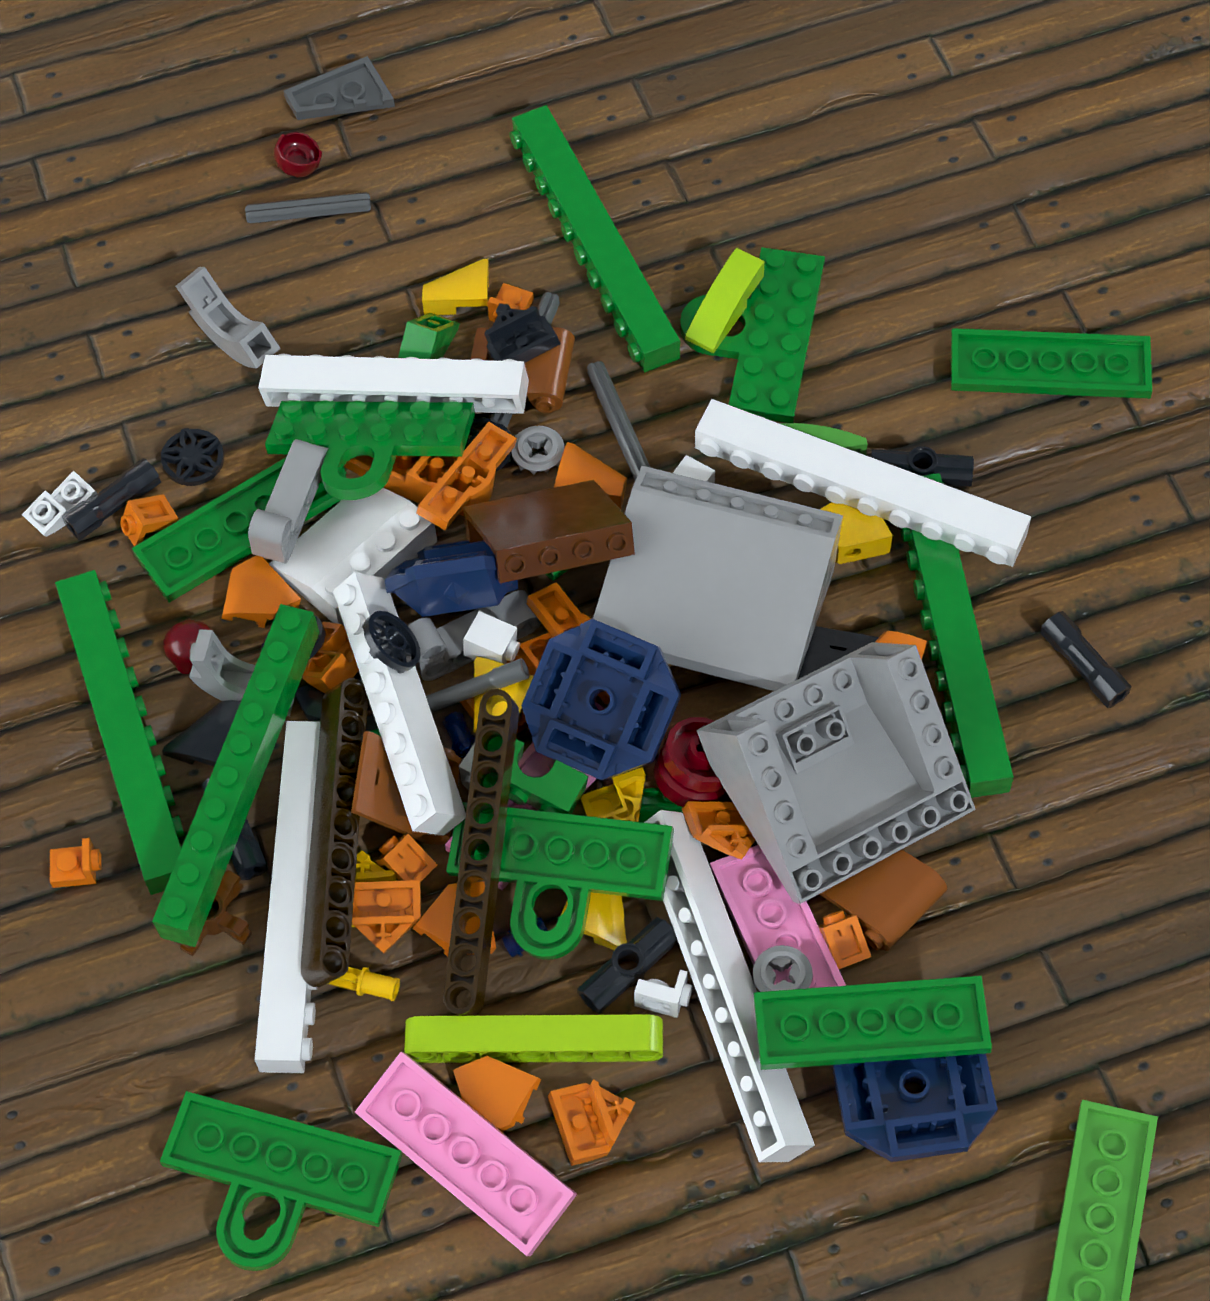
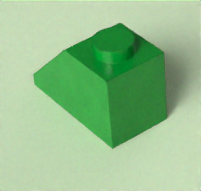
(428, 337)

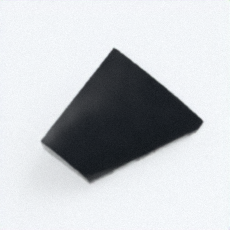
(204, 737)

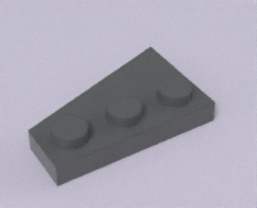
(340, 91)

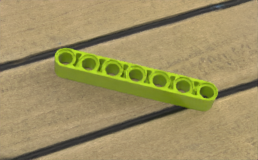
(534, 1038)

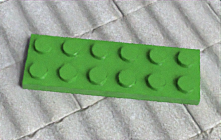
(1102, 1204)

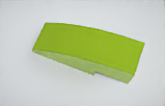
(725, 300)

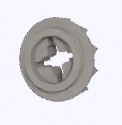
(538, 437)
(782, 958)

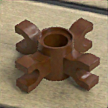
(222, 920)

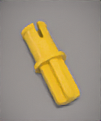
(369, 983)

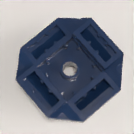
(449, 579)
(564, 692)
(906, 1126)

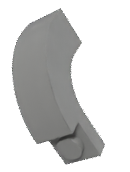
(230, 330)
(218, 670)

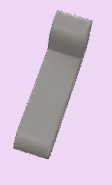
(277, 528)
(443, 647)

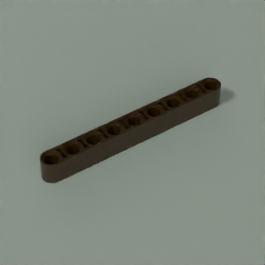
(334, 836)
(488, 868)

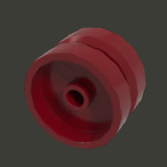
(683, 768)

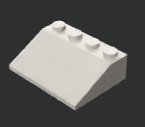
(354, 536)

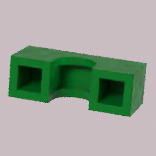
(553, 792)

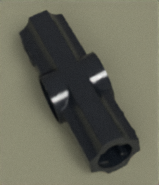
(953, 469)
(612, 980)

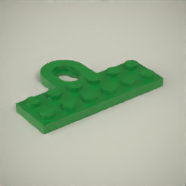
(774, 335)
(373, 431)
(573, 856)
(279, 1160)

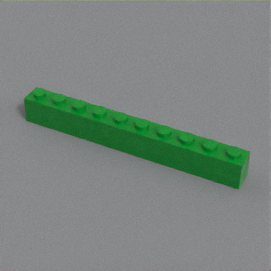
(595, 239)
(960, 662)
(122, 727)
(236, 777)

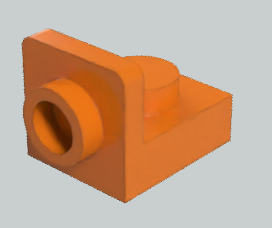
(514, 296)
(146, 516)
(405, 858)
(75, 865)
(844, 938)

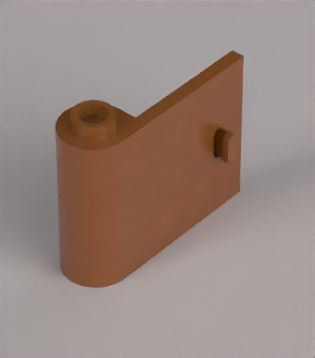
(545, 372)
(378, 795)
(888, 897)

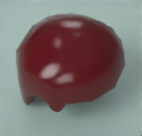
(297, 154)
(179, 642)

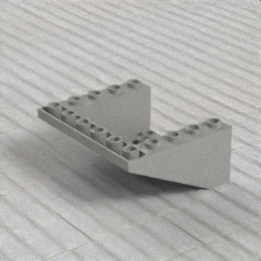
(721, 577)
(840, 767)

